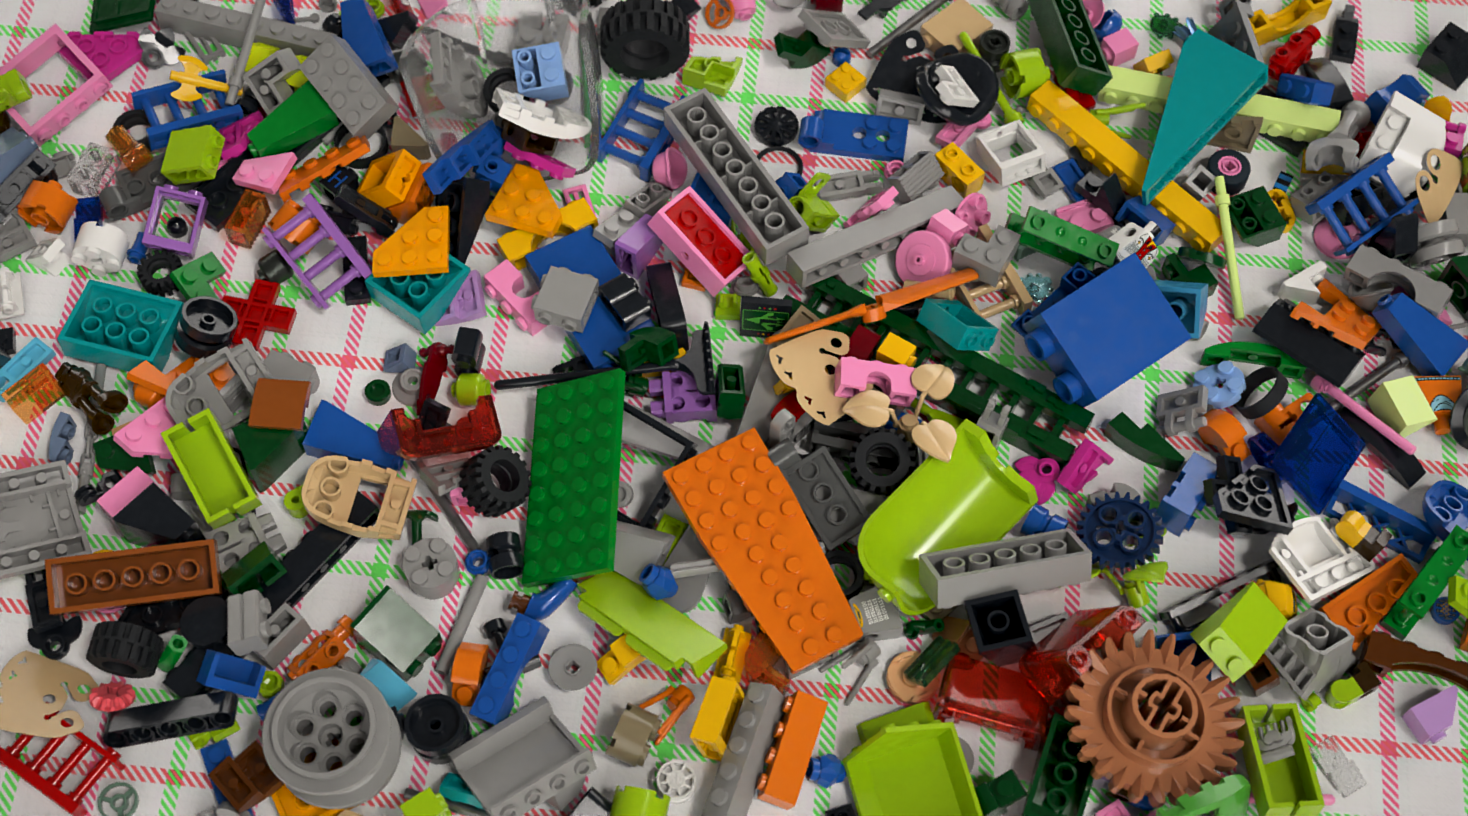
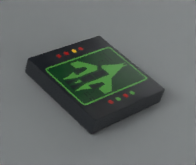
(763, 315)

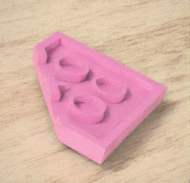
(143, 433)

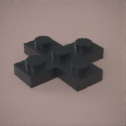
(1227, 469)

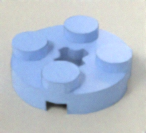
(1225, 373)

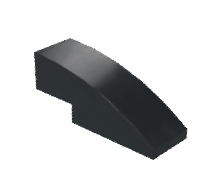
(1324, 70)

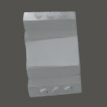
(1312, 652)

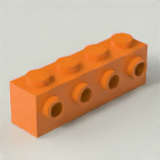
(791, 750)

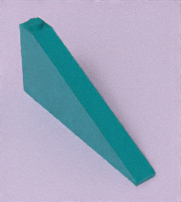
(1204, 96)

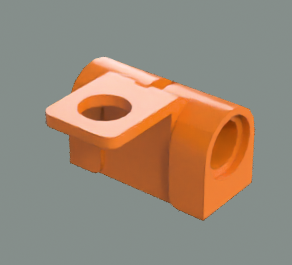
(1281, 420)

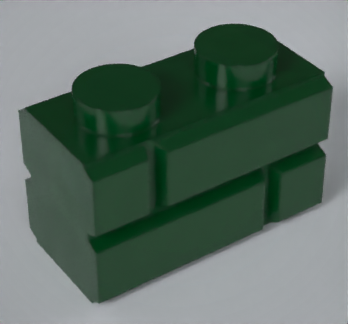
(730, 391)

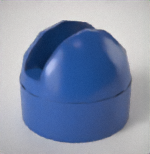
(841, 55)

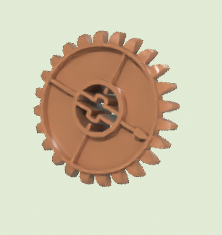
(1118, 733)

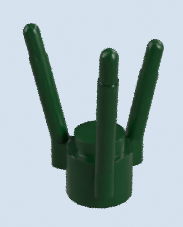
(635, 383)

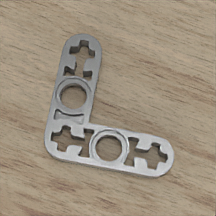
(785, 426)

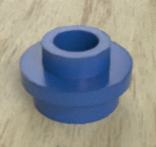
(474, 556)

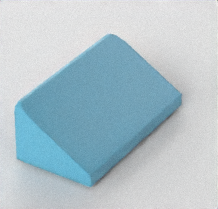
(391, 686)

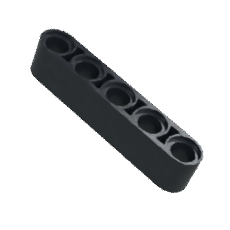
(170, 719)

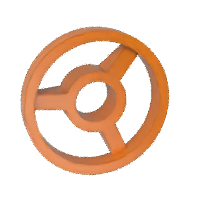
(718, 18)

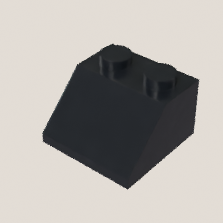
(1447, 57)

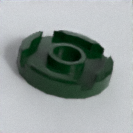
(1201, 257)

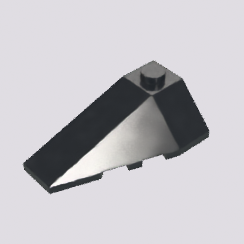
(467, 206)

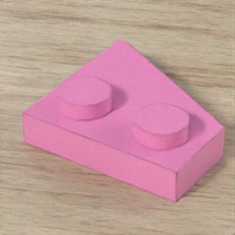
(873, 206)

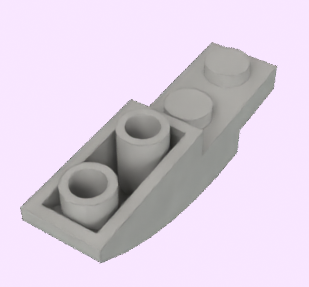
(645, 201)

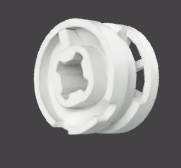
(677, 781)

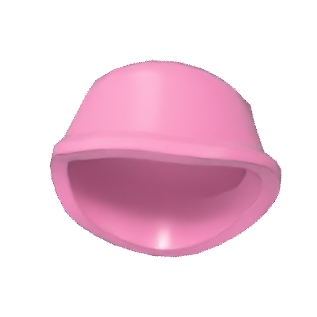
(670, 168)

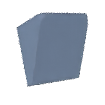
(399, 359)

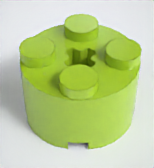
(1023, 72)
(638, 802)

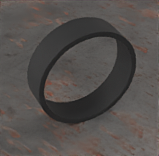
(365, 162)
(1271, 400)

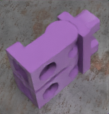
(681, 399)

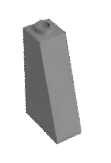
(638, 548)

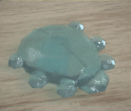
(1038, 286)

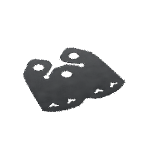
(899, 75)

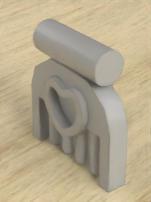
(1276, 744)

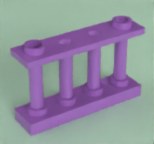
(342, 249)

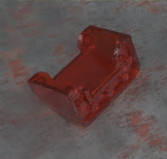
(408, 440)
(1060, 657)
(992, 699)

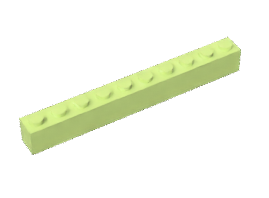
(1279, 115)

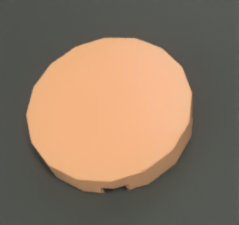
(904, 689)

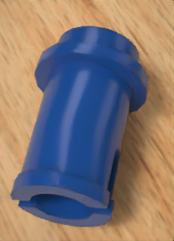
(138, 250)

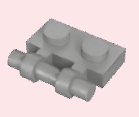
(1182, 403)

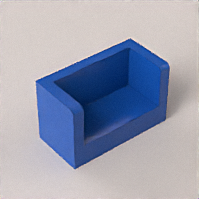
(1136, 212)
(231, 673)

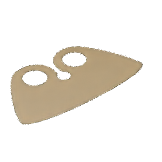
(1439, 195)

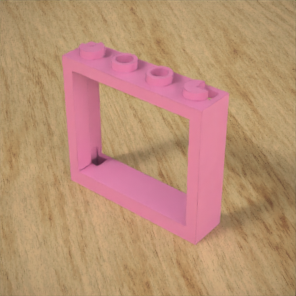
(60, 116)

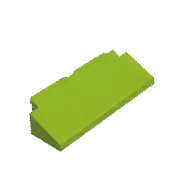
(650, 624)

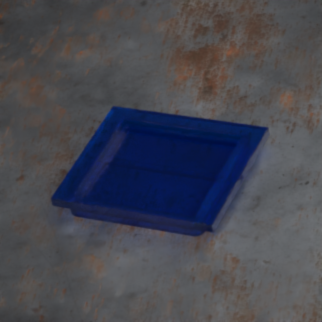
(1317, 453)

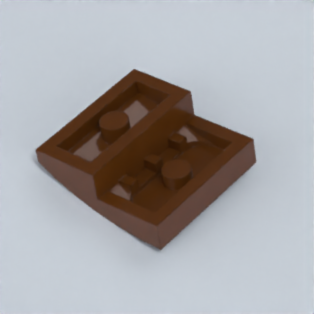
(246, 778)

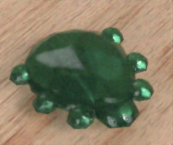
(1164, 25)

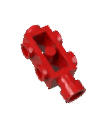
(1293, 53)

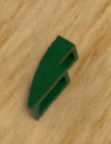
(1143, 443)

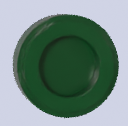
(378, 392)

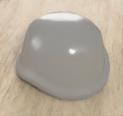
(1368, 298)

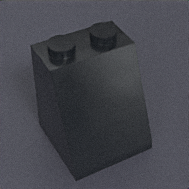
(156, 520)
(999, 627)

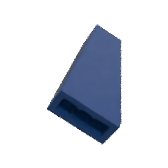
(366, 36)
(1419, 334)
(343, 435)

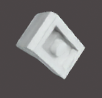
(49, 256)
(1303, 285)

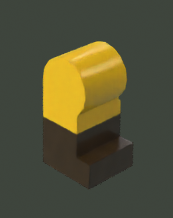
(1361, 535)

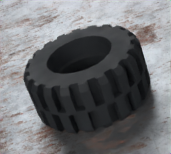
(644, 38)

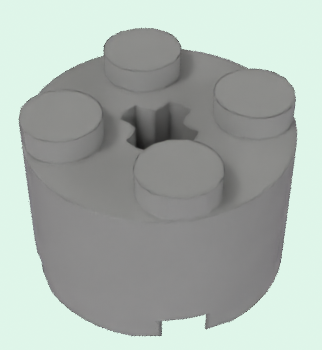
(431, 554)

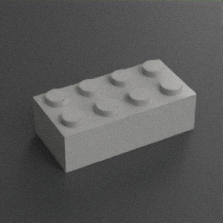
(348, 87)

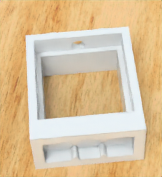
(1019, 167)

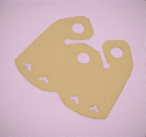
(808, 372)
(23, 695)

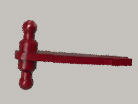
(432, 371)

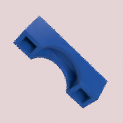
(497, 692)

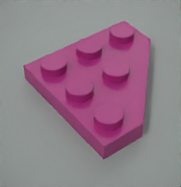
(106, 50)

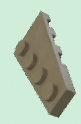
(1237, 134)

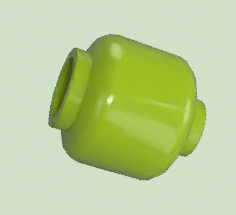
(469, 388)

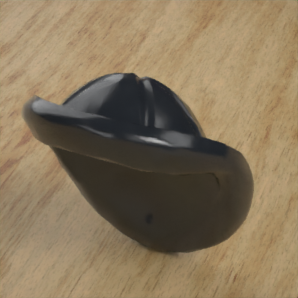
(978, 76)

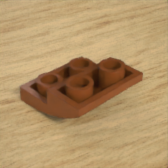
(279, 404)

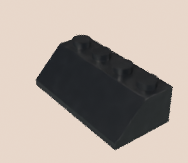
(1309, 346)

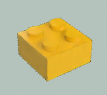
(1155, 63)
(845, 82)

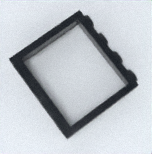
(662, 497)

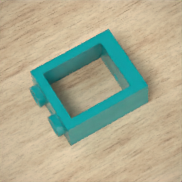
(957, 324)

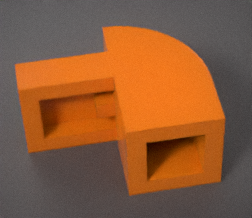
(1225, 433)
(468, 672)

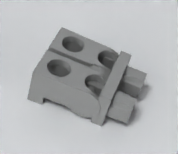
(242, 536)

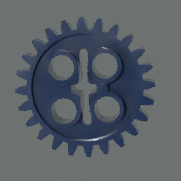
(1124, 511)

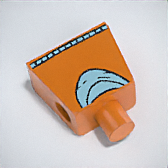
(1441, 394)

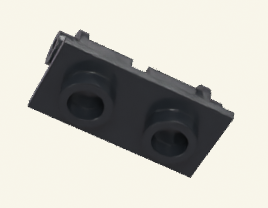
(343, 220)

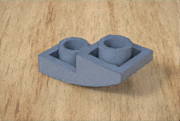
(62, 432)

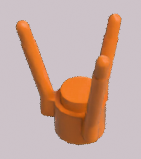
(678, 702)

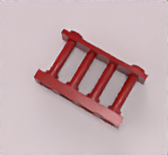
(51, 786)

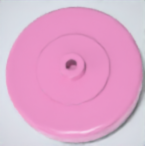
(923, 256)

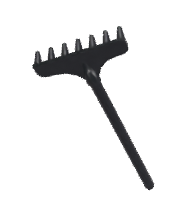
(695, 362)

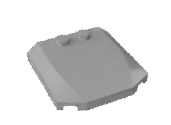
(38, 519)

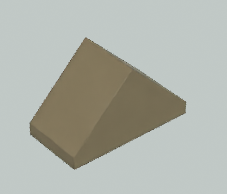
(405, 137)

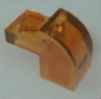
(759, 664)

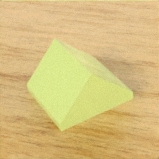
(1402, 405)

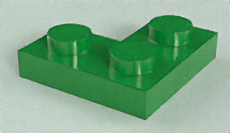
(194, 277)

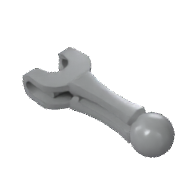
(1339, 145)

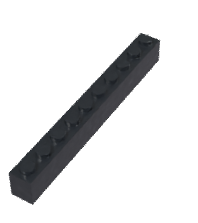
(305, 568)

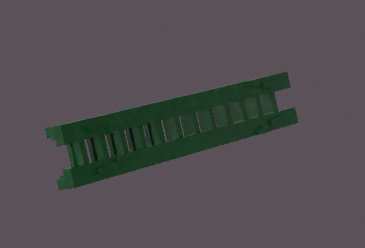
(961, 401)

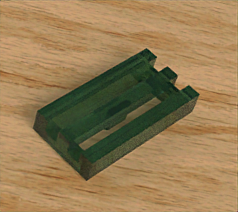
(931, 661)

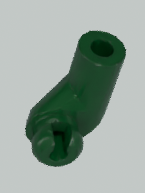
(923, 627)

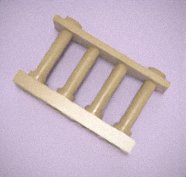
(1010, 281)

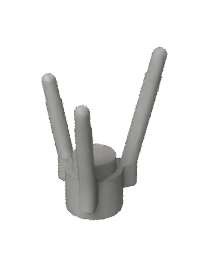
(863, 654)

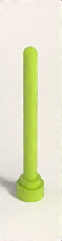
(1010, 114)

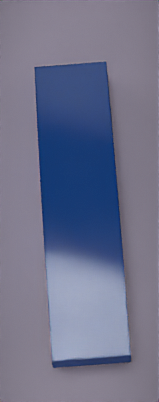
(462, 156)

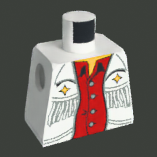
(1136, 240)

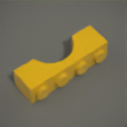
(1288, 20)
(519, 243)

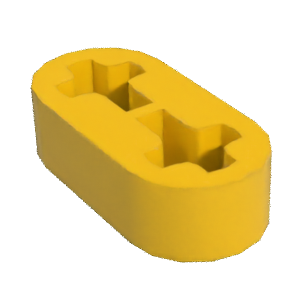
(1284, 208)

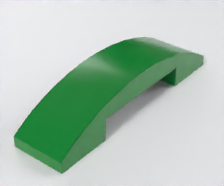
(1254, 354)

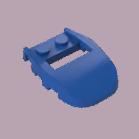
(1446, 507)

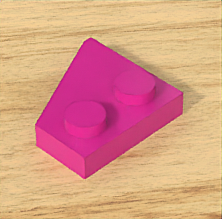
(236, 135)
(1083, 466)

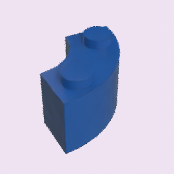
(1406, 85)

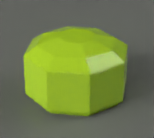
(271, 684)

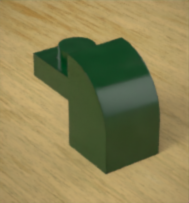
(800, 51)
(1175, 271)
(648, 344)
(1000, 793)

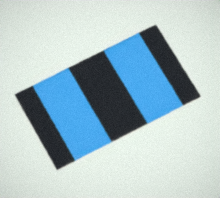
(1283, 181)

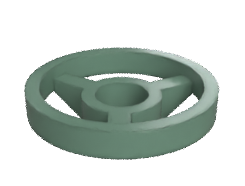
(112, 801)

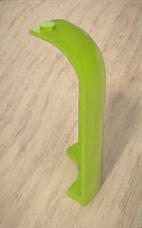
(940, 510)

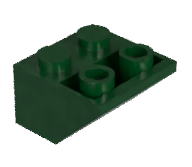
(1256, 217)

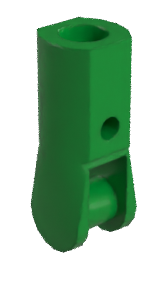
(172, 653)

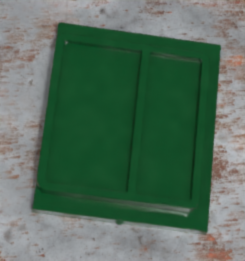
(118, 14)

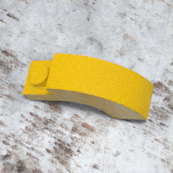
(618, 661)

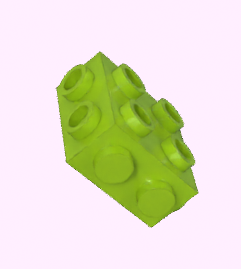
(192, 155)

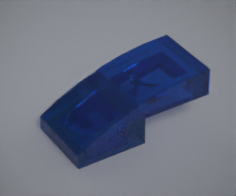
(88, 210)
(1263, 449)

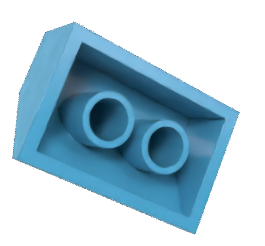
(1188, 303)

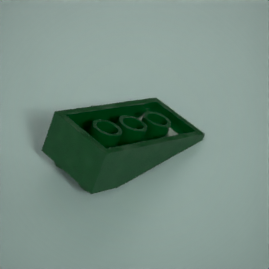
(1059, 779)

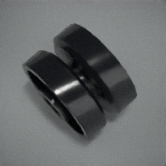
(205, 326)
(436, 727)

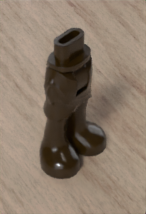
(78, 388)

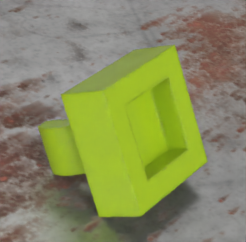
(727, 307)

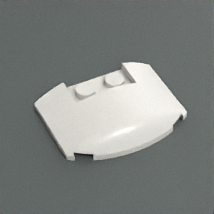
(1408, 134)
(1318, 558)

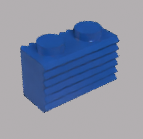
(1305, 90)

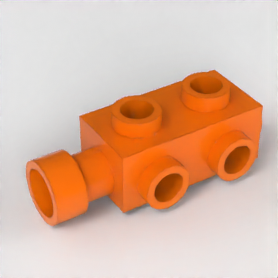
(325, 656)

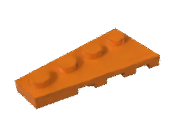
(1370, 598)

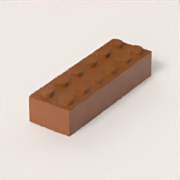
(133, 577)

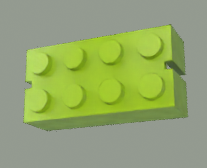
(211, 469)
(1287, 784)

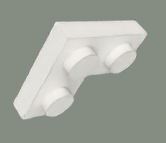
(954, 89)

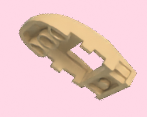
(332, 488)

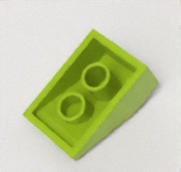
(1240, 631)

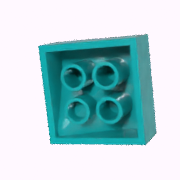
(419, 298)

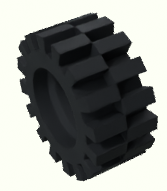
(154, 263)

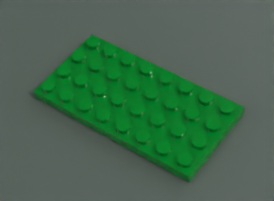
(574, 479)

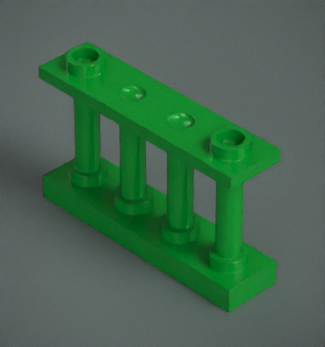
(1062, 239)
(1428, 584)

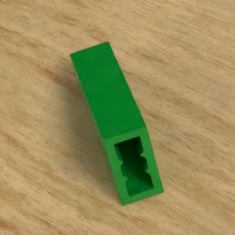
(292, 123)

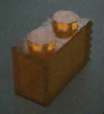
(247, 219)

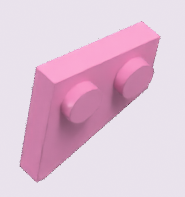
(265, 172)

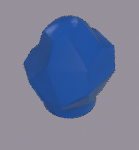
(658, 581)
(825, 770)

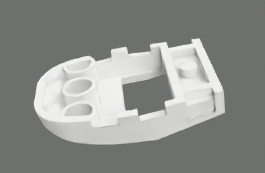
(540, 119)

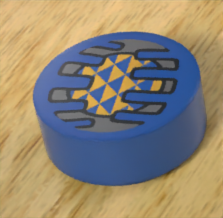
(1443, 612)

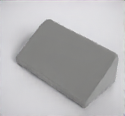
(900, 105)

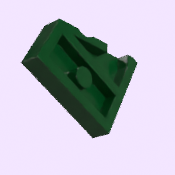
(114, 457)

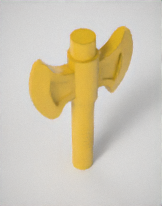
(191, 80)

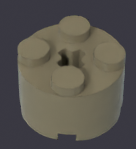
(632, 734)

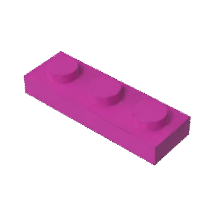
(540, 162)

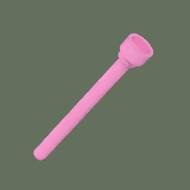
(1324, 386)

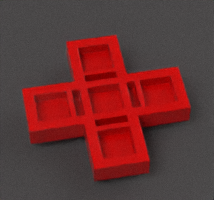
(260, 313)

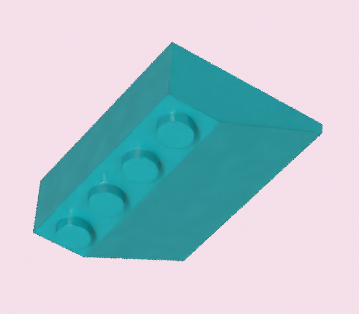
(120, 327)

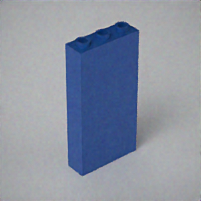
(586, 255)

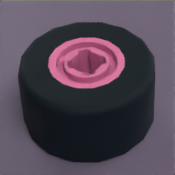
(1232, 166)

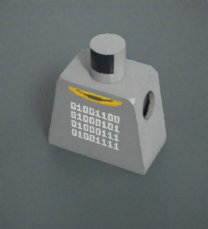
(875, 616)

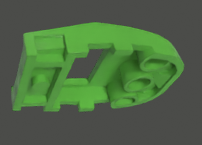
(1226, 798)

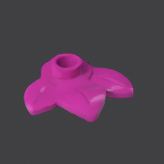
(1044, 483)

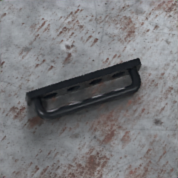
(1173, 612)

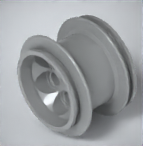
(305, 704)

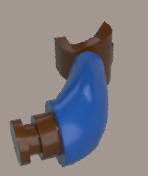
(545, 603)

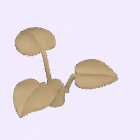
(934, 438)

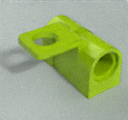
(13, 89)
(814, 211)

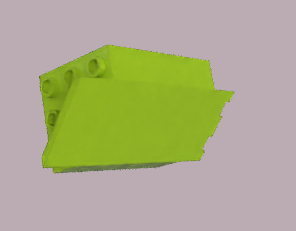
(910, 767)

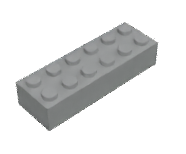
(1004, 565)

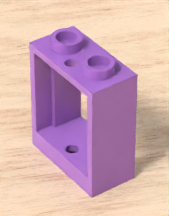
(171, 192)

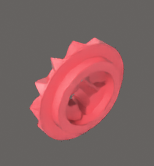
(105, 698)

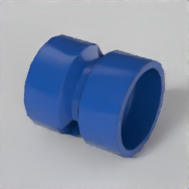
(1040, 521)

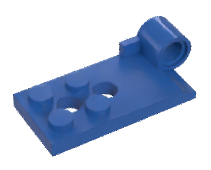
(833, 134)

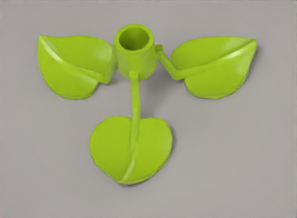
(1134, 580)

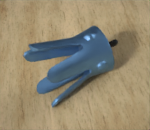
(1183, 31)

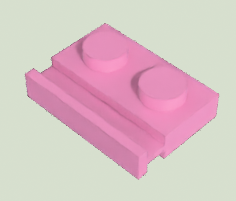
(1085, 215)

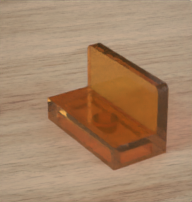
(33, 394)

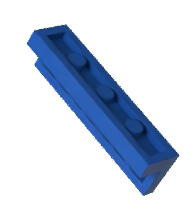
(1386, 514)

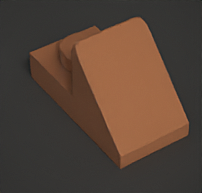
(958, 631)

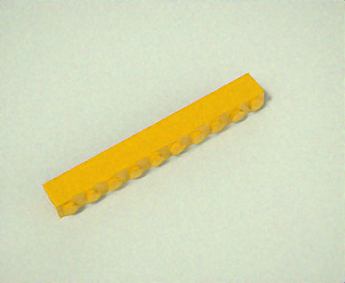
(1114, 155)

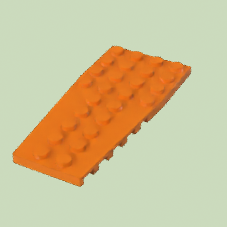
(765, 548)

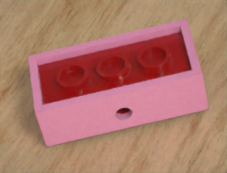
(700, 240)

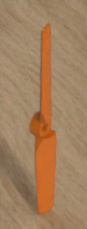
(885, 302)

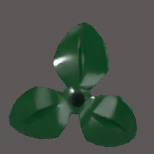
(416, 518)

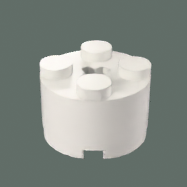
(100, 248)

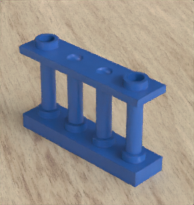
(159, 134)
(654, 145)
(1342, 193)

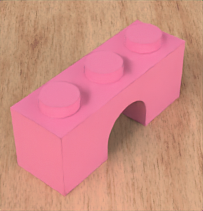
(504, 284)
(894, 380)

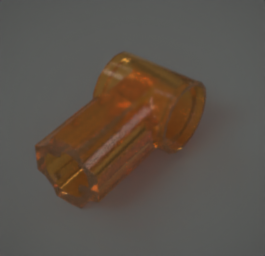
(132, 153)

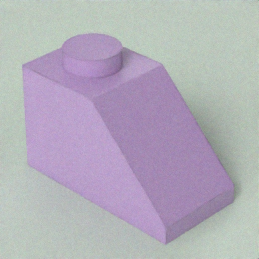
(1433, 716)

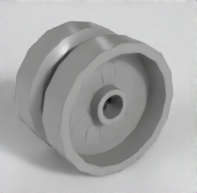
(1433, 245)

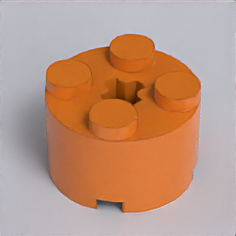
(47, 206)
(300, 233)

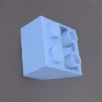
(541, 72)

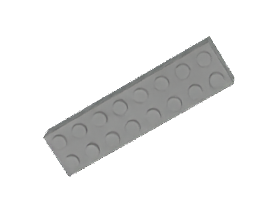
(736, 176)

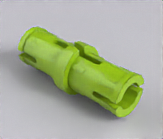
(759, 274)

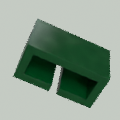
(260, 560)

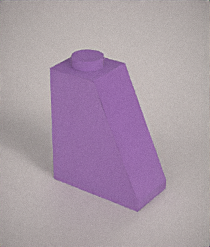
(636, 248)

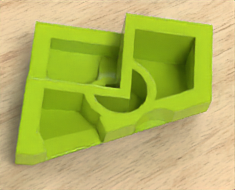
(711, 74)

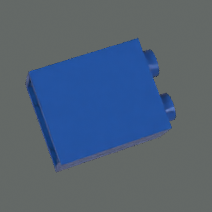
(1105, 332)

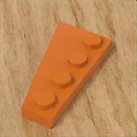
(323, 166)

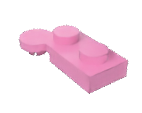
(960, 134)

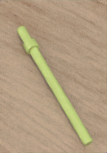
(1222, 201)

